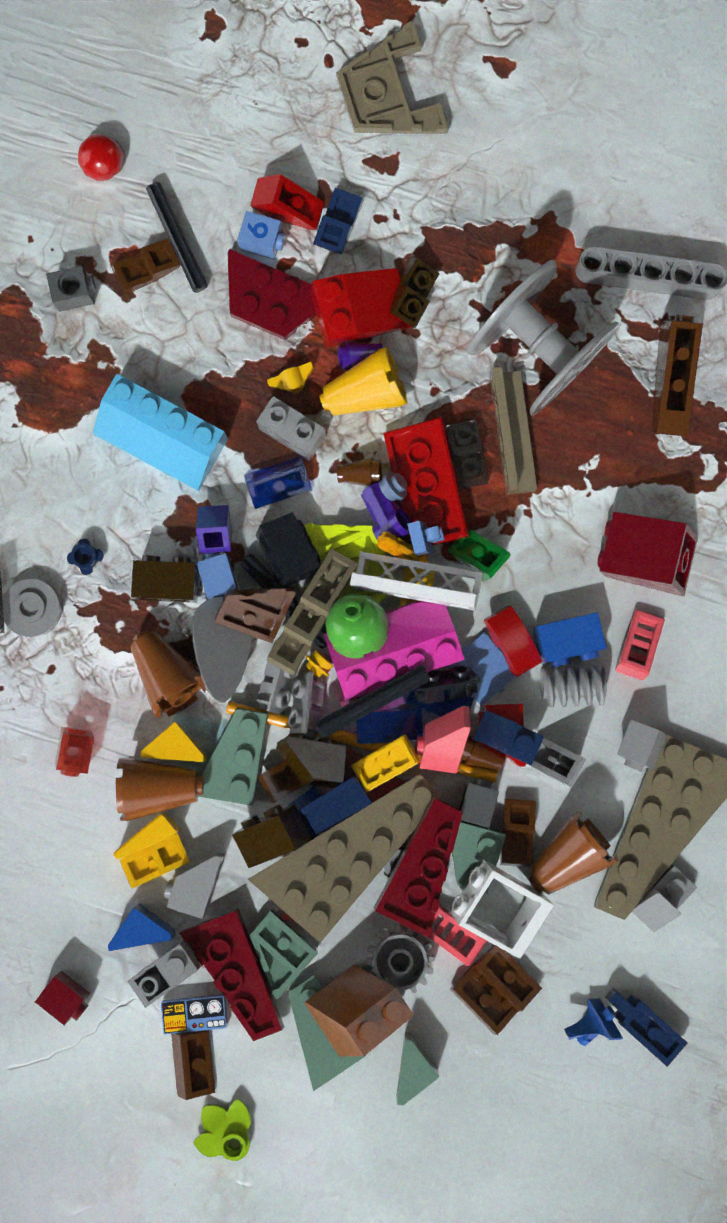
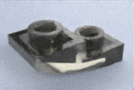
(467, 454)

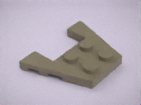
(376, 94)

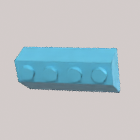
(158, 432)

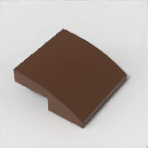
(496, 989)

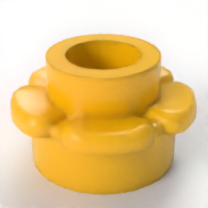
(319, 664)

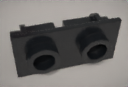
(458, 681)

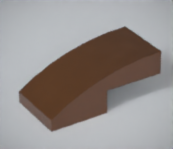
(147, 267)
(280, 782)
(519, 827)

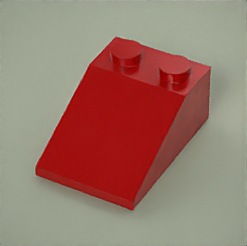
(356, 305)

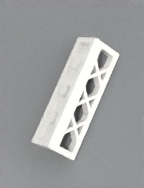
(416, 591)

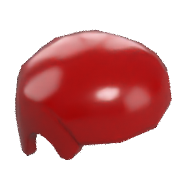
(100, 157)

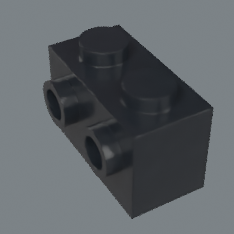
(288, 549)

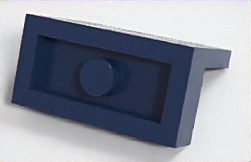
(336, 806)

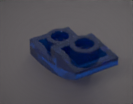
(389, 725)

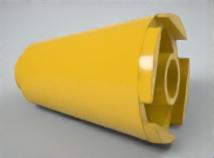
(366, 386)

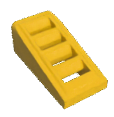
(154, 832)

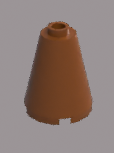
(165, 674)
(154, 788)
(571, 856)

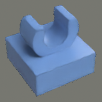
(423, 537)

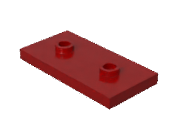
(426, 463)

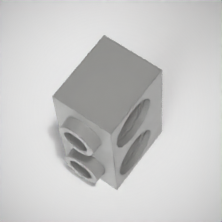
(291, 428)

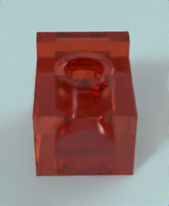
(79, 763)

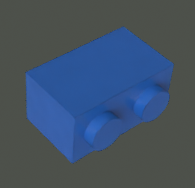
(570, 639)

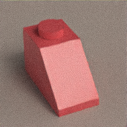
(444, 741)

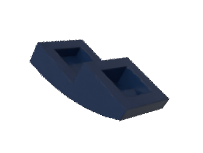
(338, 221)

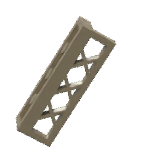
(513, 431)

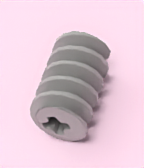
(573, 685)

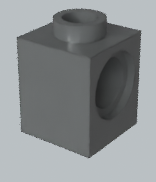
(61, 280)
(478, 802)

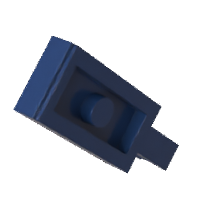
(647, 1027)

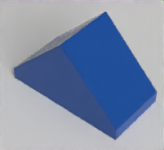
(140, 929)

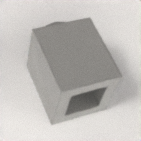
(641, 746)

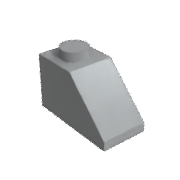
(194, 887)

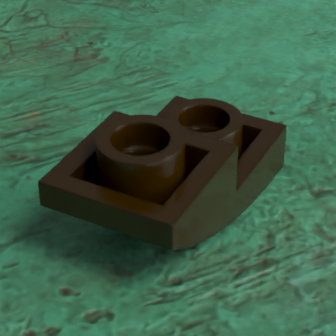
(411, 294)

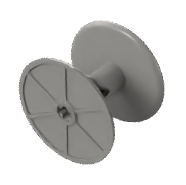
(539, 335)

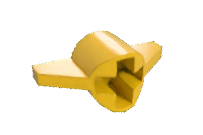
(292, 378)

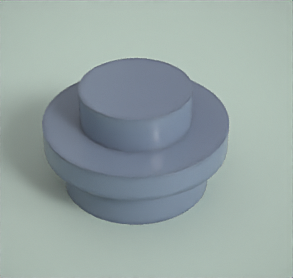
(393, 486)

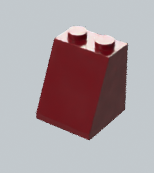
(648, 552)

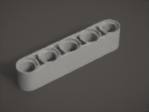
(664, 267)

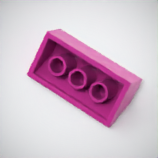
(417, 636)

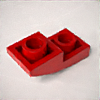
(514, 640)

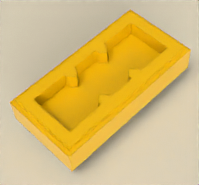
(385, 763)

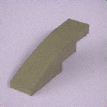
(311, 612)

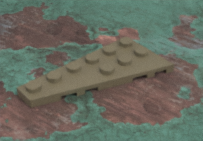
(665, 817)
(334, 869)

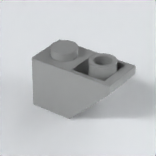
(164, 973)

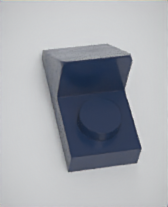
(508, 737)

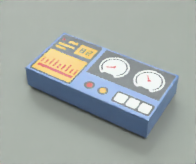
(194, 1014)

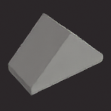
(558, 762)

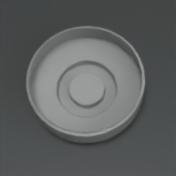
(31, 608)

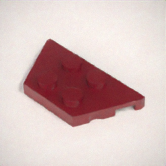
(267, 296)

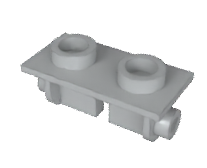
(306, 692)
(275, 695)

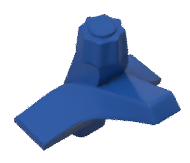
(595, 1022)

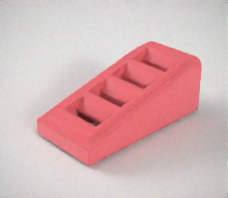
(631, 668)
(469, 958)

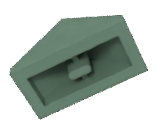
(415, 1070)

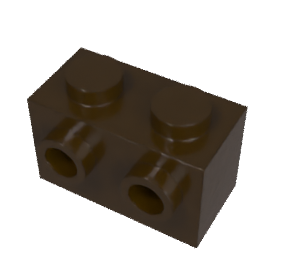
(165, 580)
(271, 835)

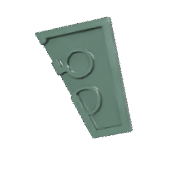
(236, 760)
(319, 1054)

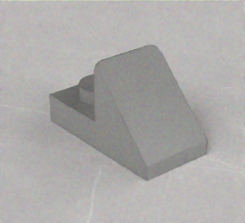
(664, 899)

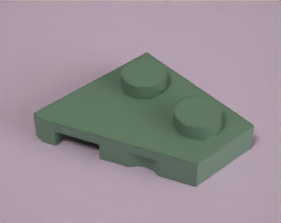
(473, 846)
(281, 951)

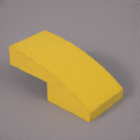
(154, 861)

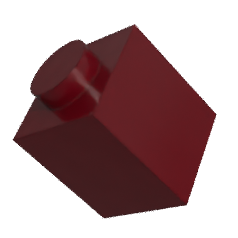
(63, 998)

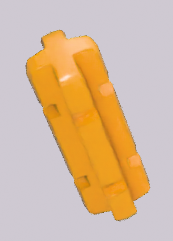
(398, 548)

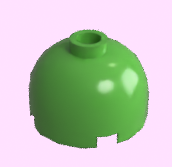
(357, 626)

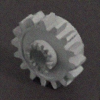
(404, 942)

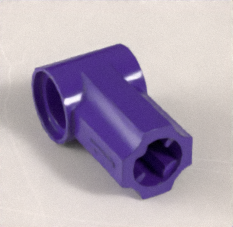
(385, 513)

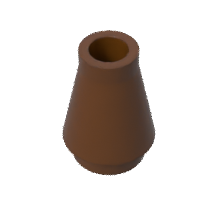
(360, 472)
(481, 755)

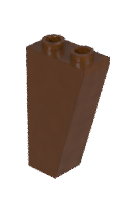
(676, 374)

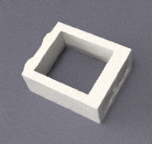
(523, 925)

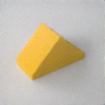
(174, 745)

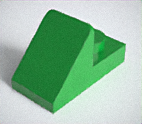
(479, 554)

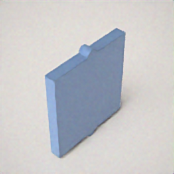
(488, 664)

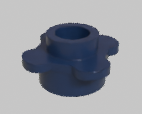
(76, 556)

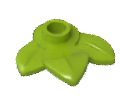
(220, 1127)

